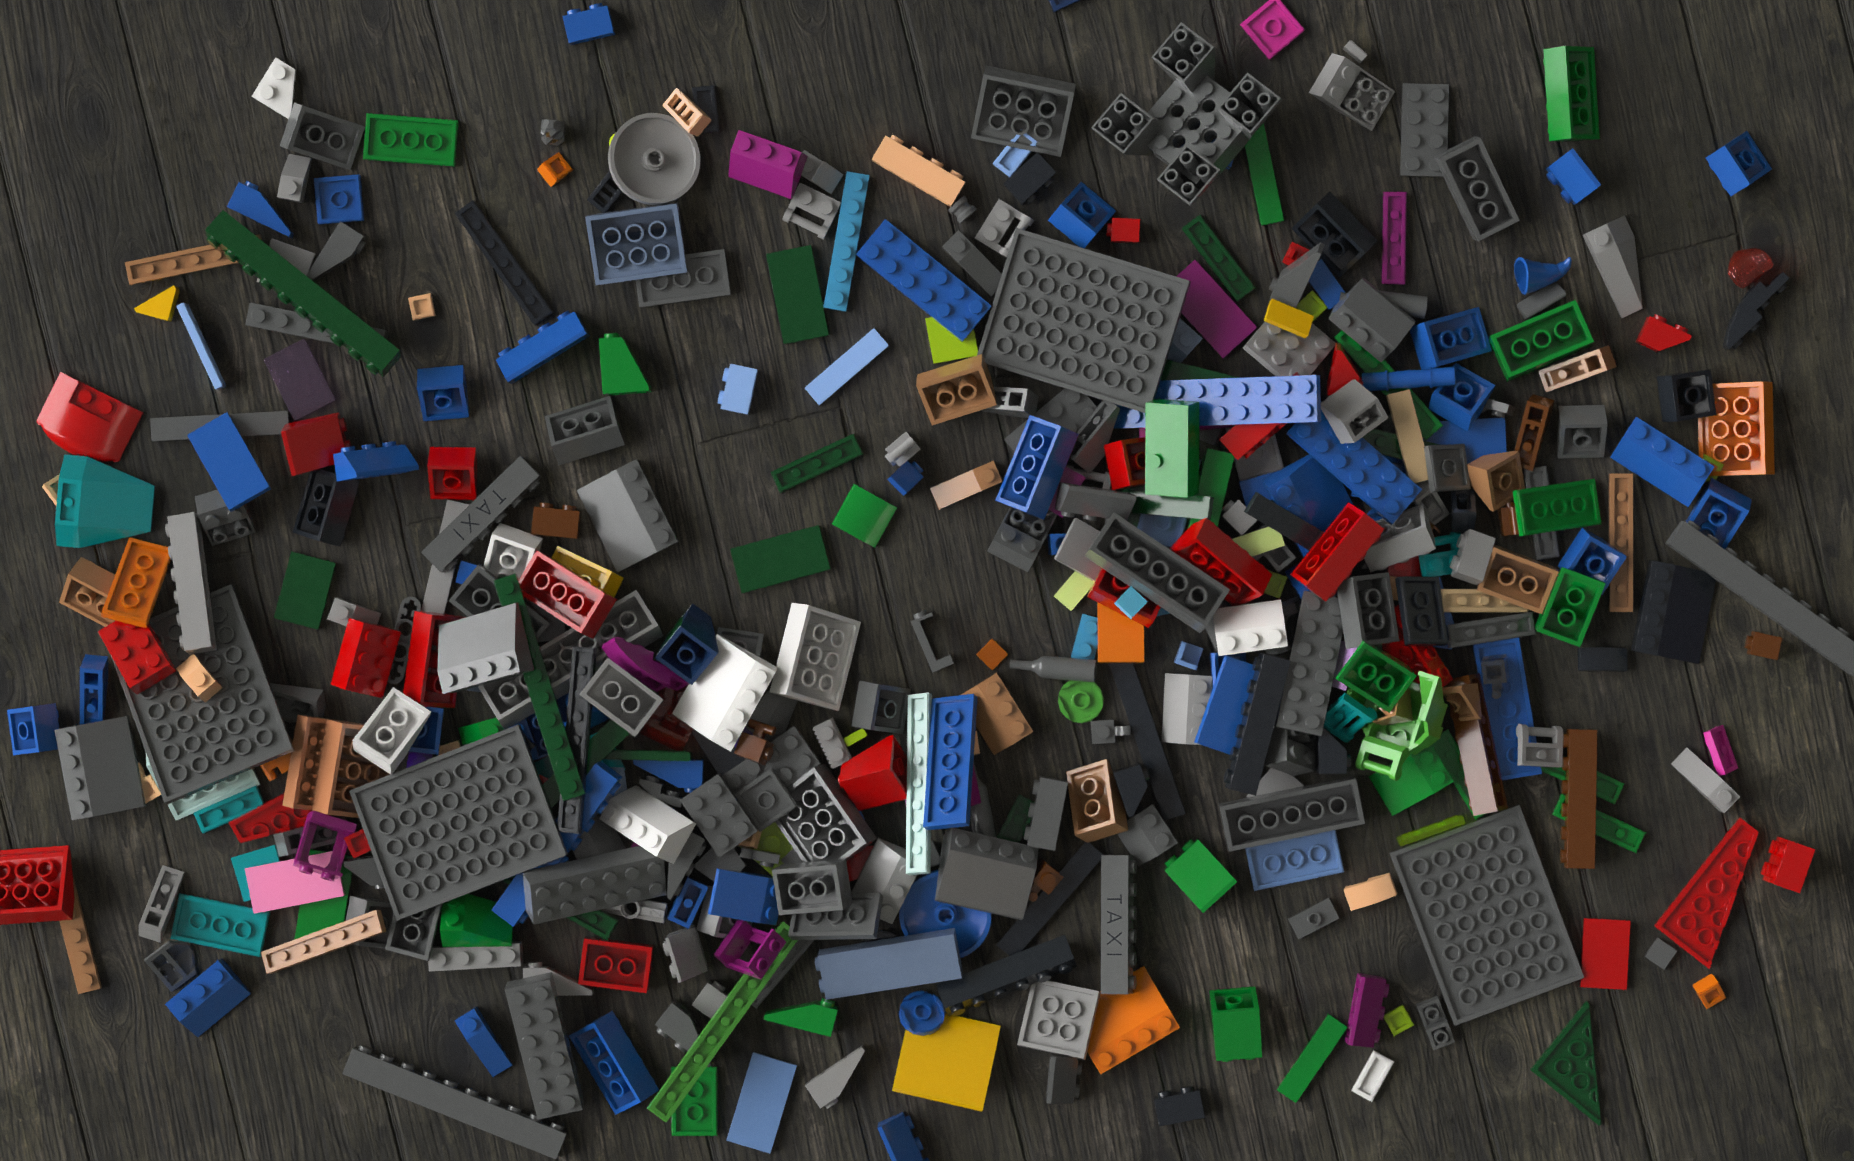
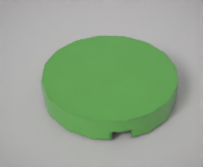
(1080, 701)

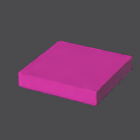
(1272, 27)

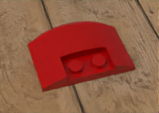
(87, 420)

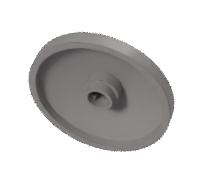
(653, 159)

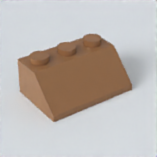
(956, 389)
(1518, 579)
(87, 590)
(998, 714)

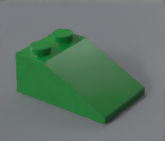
(1570, 606)
(1376, 675)
(1420, 778)
(471, 923)
(809, 1016)

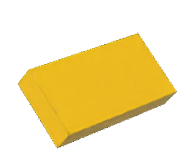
(1288, 318)

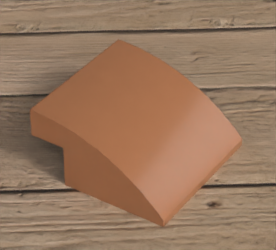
(326, 767)

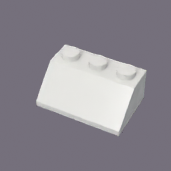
(1250, 627)

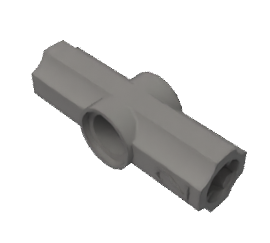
(646, 910)

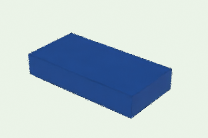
(1325, 285)

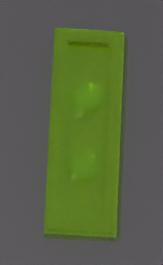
(1430, 830)

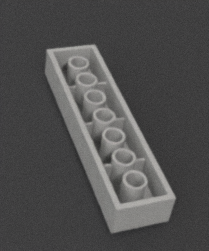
(627, 620)

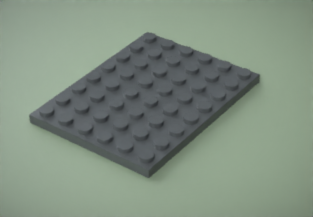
(1083, 320)
(212, 741)
(458, 822)
(1486, 915)

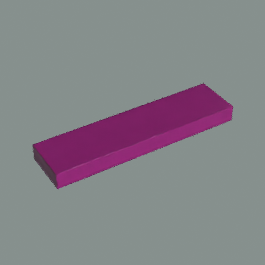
(1394, 238)

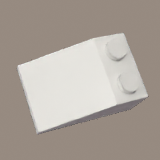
(510, 551)
(391, 731)

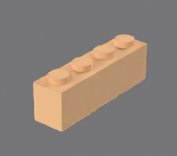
(919, 171)

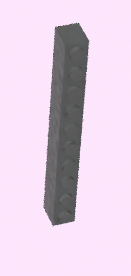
(1763, 594)
(455, 1102)

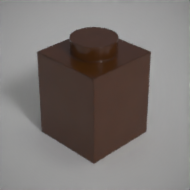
(1763, 645)

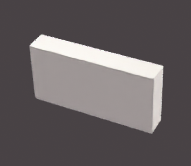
(1372, 1076)

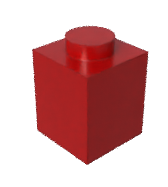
(1124, 230)

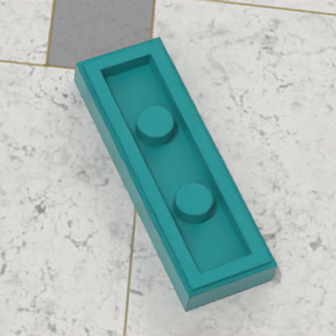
(228, 809)

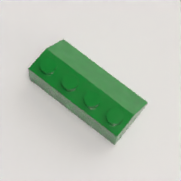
(1571, 93)

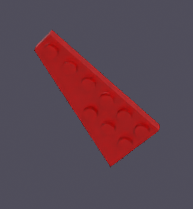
(1704, 904)

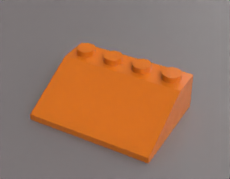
(1741, 429)
(1129, 1023)

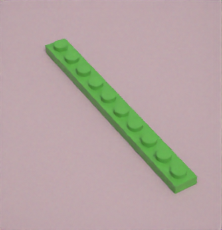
(714, 1035)

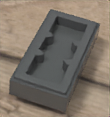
(1313, 918)

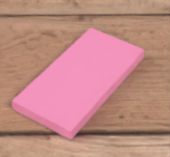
(283, 886)

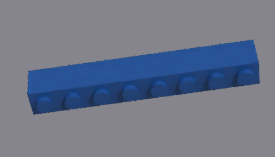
(600, 784)

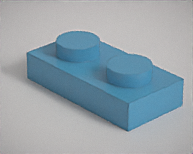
(1086, 638)

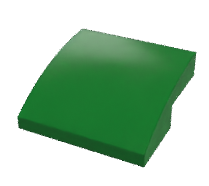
(864, 515)

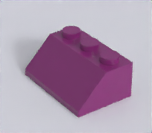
(766, 164)
(1366, 1010)

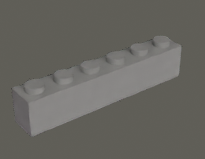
(192, 583)

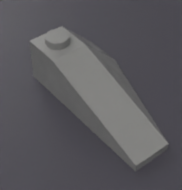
(1616, 260)

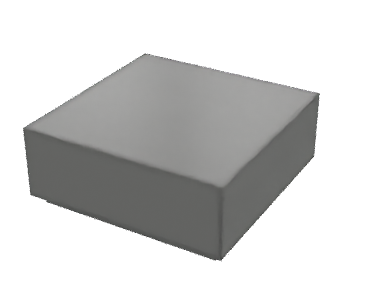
(1355, 51)

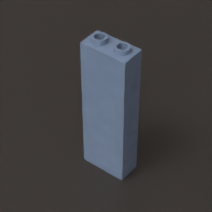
(889, 964)

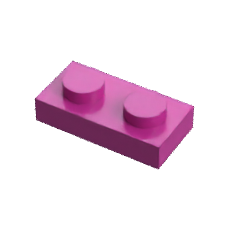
(1720, 750)

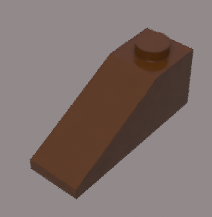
(1533, 429)

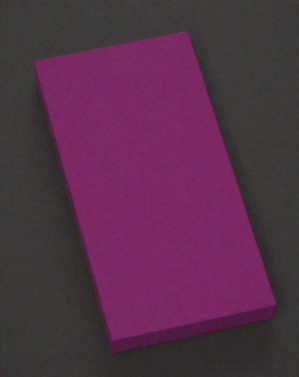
(1213, 311)

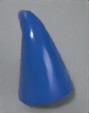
(1537, 275)

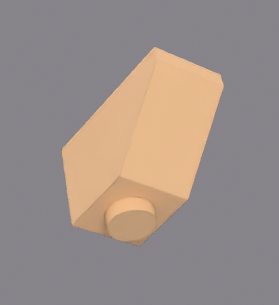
(198, 678)

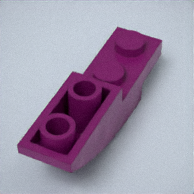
(640, 664)

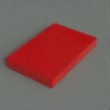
(1605, 953)

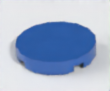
(921, 1013)

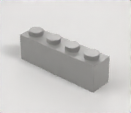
(475, 957)

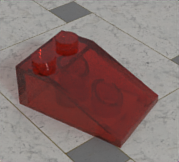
(665, 726)

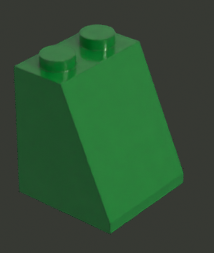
(620, 368)
(1199, 874)
(1236, 1024)

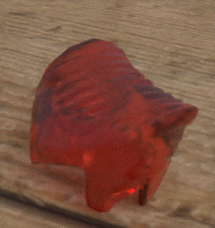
(1748, 266)

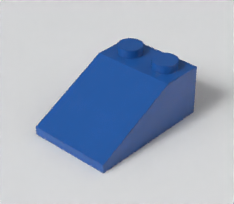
(1450, 338)
(1720, 511)
(744, 897)

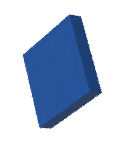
(339, 199)

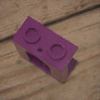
(344, 829)
(738, 940)

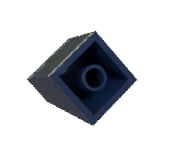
(689, 645)

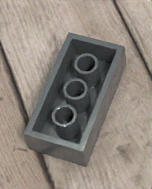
(1476, 188)

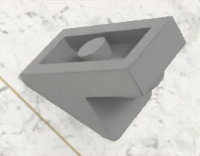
(821, 173)

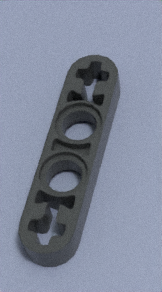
(404, 640)

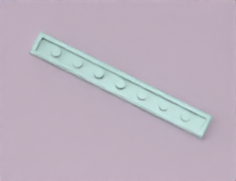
(917, 837)

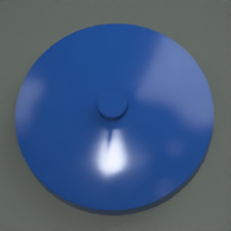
(923, 914)

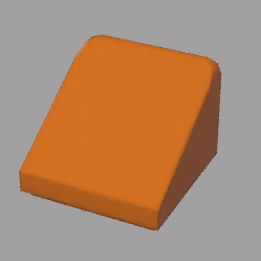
(554, 169)
(992, 654)
(1709, 991)

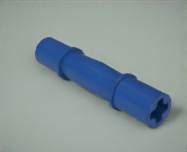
(1409, 379)

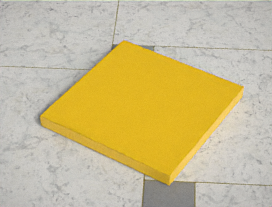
(950, 1063)

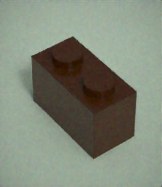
(556, 522)

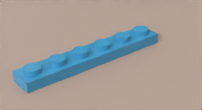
(846, 241)

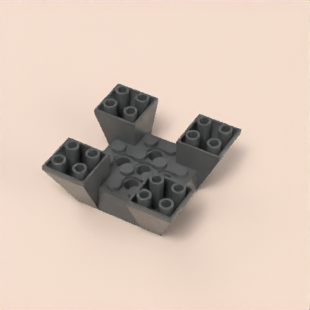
(1194, 93)

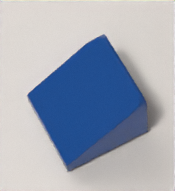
(464, 571)

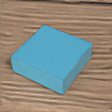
(1130, 602)

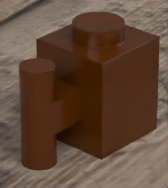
(1508, 519)
(754, 746)
(1045, 878)

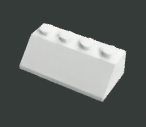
(648, 822)

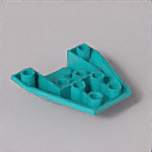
(99, 503)

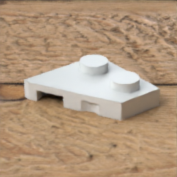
(277, 88)

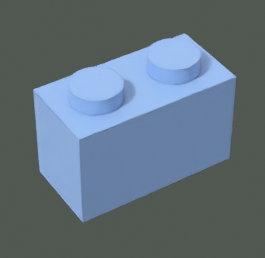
(738, 389)

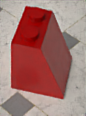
(313, 442)
(876, 775)

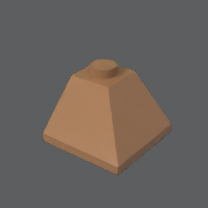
(1496, 478)

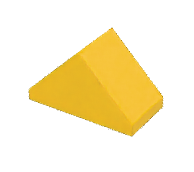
(161, 305)

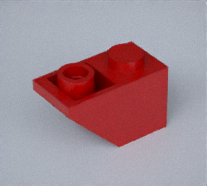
(1659, 335)

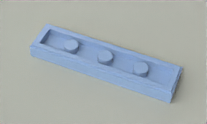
(201, 346)
(846, 366)

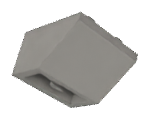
(1353, 412)

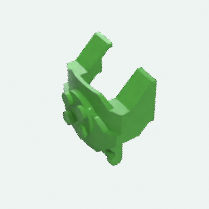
(1404, 738)

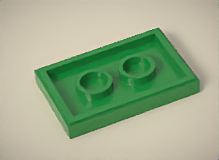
(699, 1109)

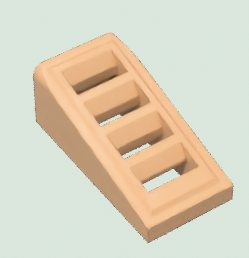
(698, 120)

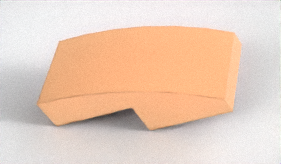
(1370, 892)

